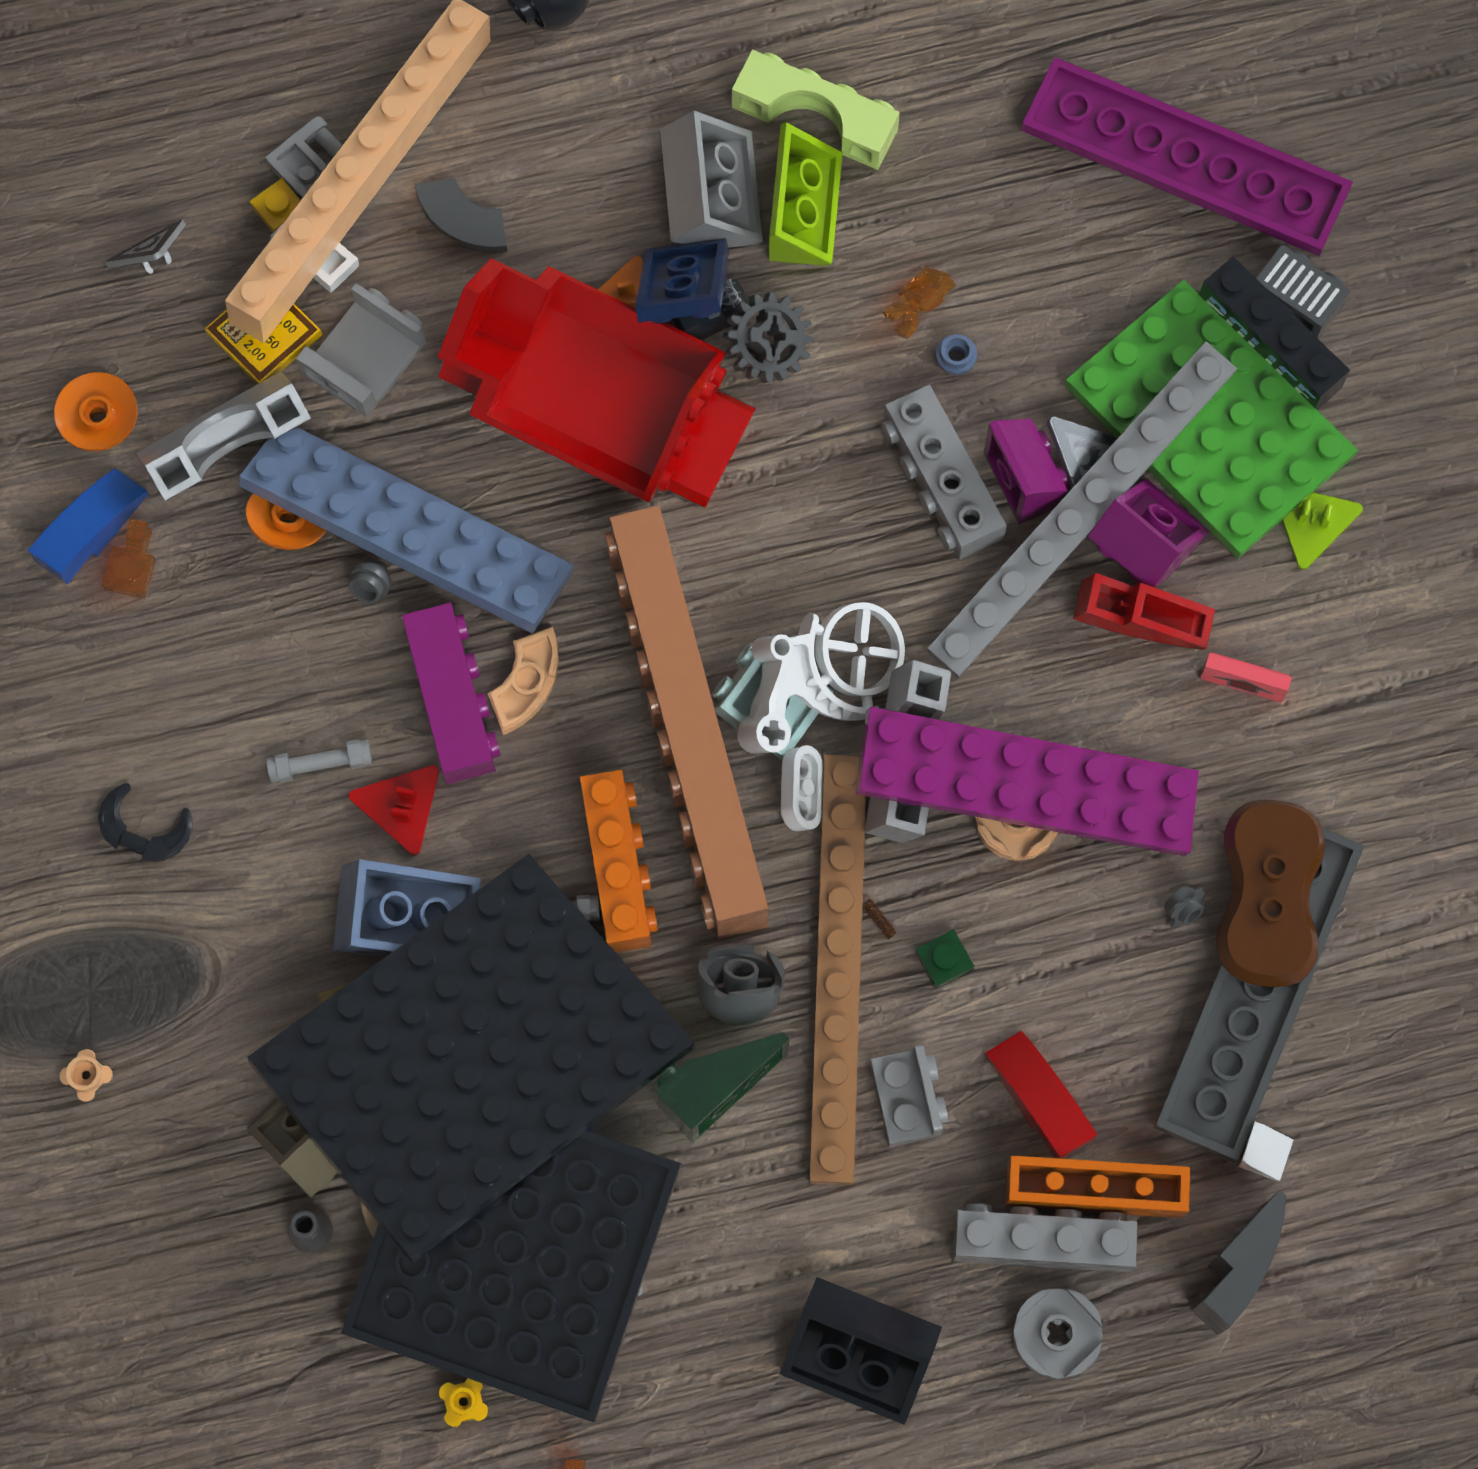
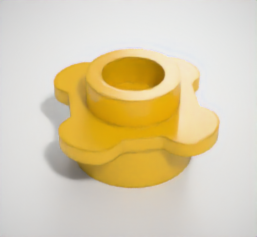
(455, 1412)

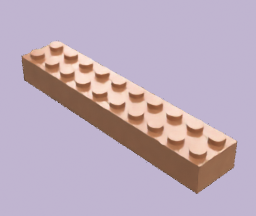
(689, 724)

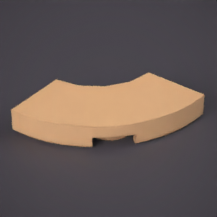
(529, 681)

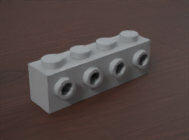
(943, 473)
(1045, 1241)

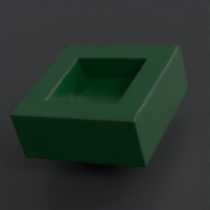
(944, 959)

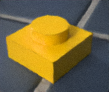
(275, 204)

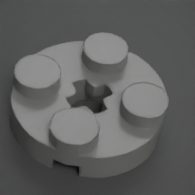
(1055, 1359)

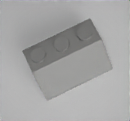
(710, 181)

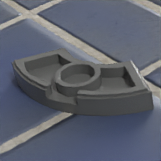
(459, 218)

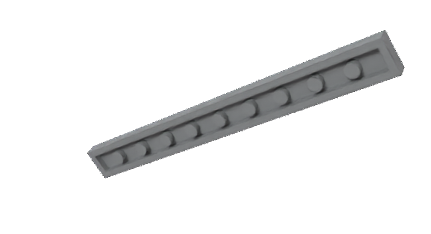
(1081, 510)

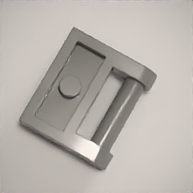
(297, 161)

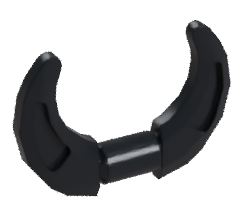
(158, 847)

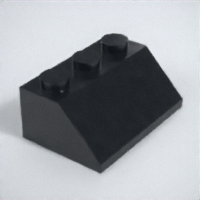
(860, 1350)

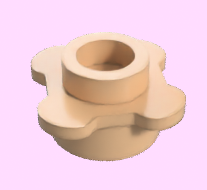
(73, 1073)

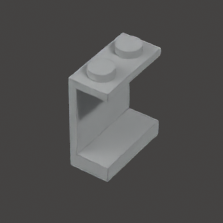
(364, 351)

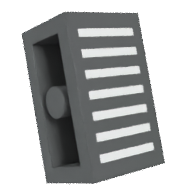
(1304, 289)

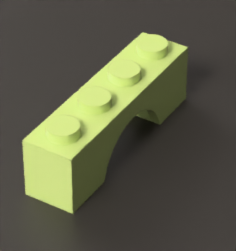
(773, 87)

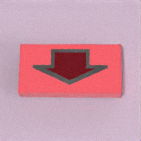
(1246, 677)

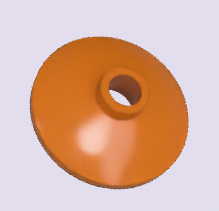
(85, 398)
(268, 526)

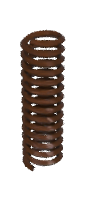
(881, 916)

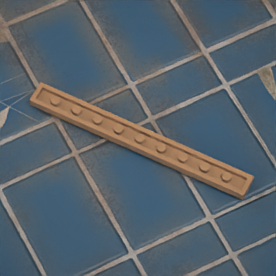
(838, 974)

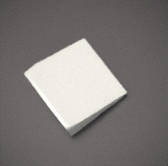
(1265, 1152)

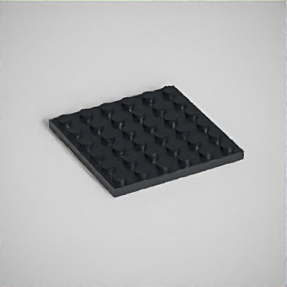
(532, 1283)

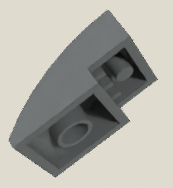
(1243, 1266)

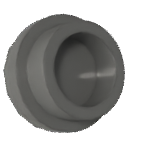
(370, 581)

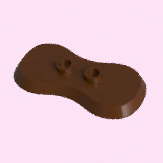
(1268, 924)

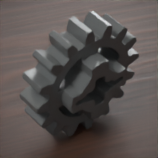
(765, 353)

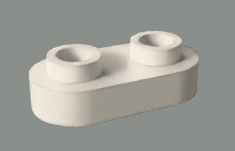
(802, 788)

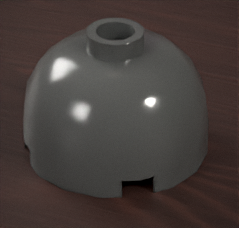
(739, 984)

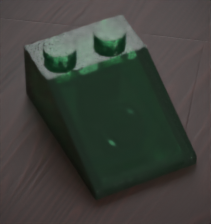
(712, 1084)

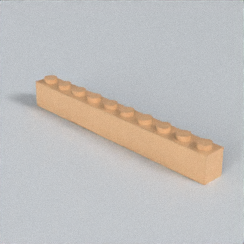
(358, 170)

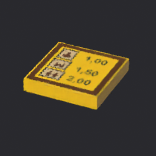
(268, 358)

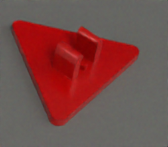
(400, 805)

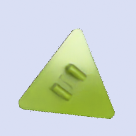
(1317, 525)

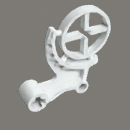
(792, 670)

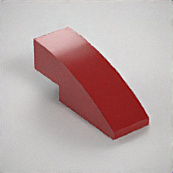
(1143, 612)
(1041, 1096)

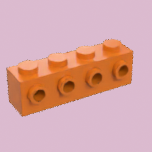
(615, 861)

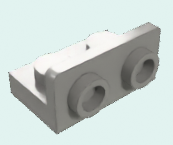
(908, 1096)

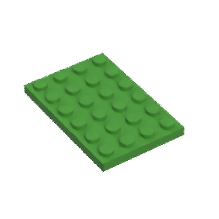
(1250, 447)

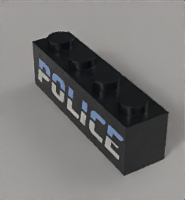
(1274, 332)

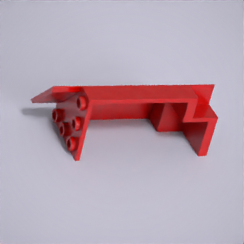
(593, 383)

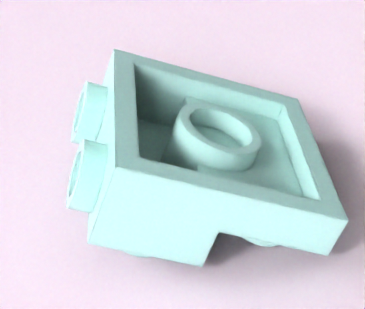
(737, 694)

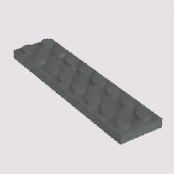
(1245, 1032)

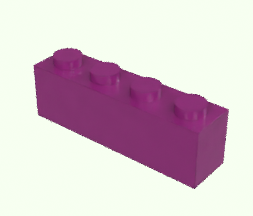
(449, 693)

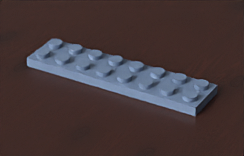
(407, 527)

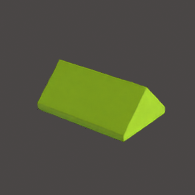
(804, 199)

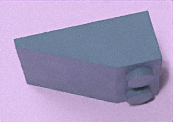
(392, 903)

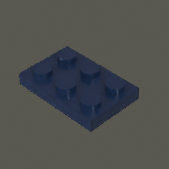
(682, 281)

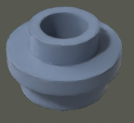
(960, 344)

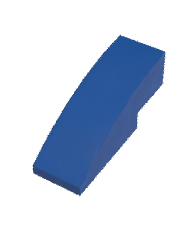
(87, 525)

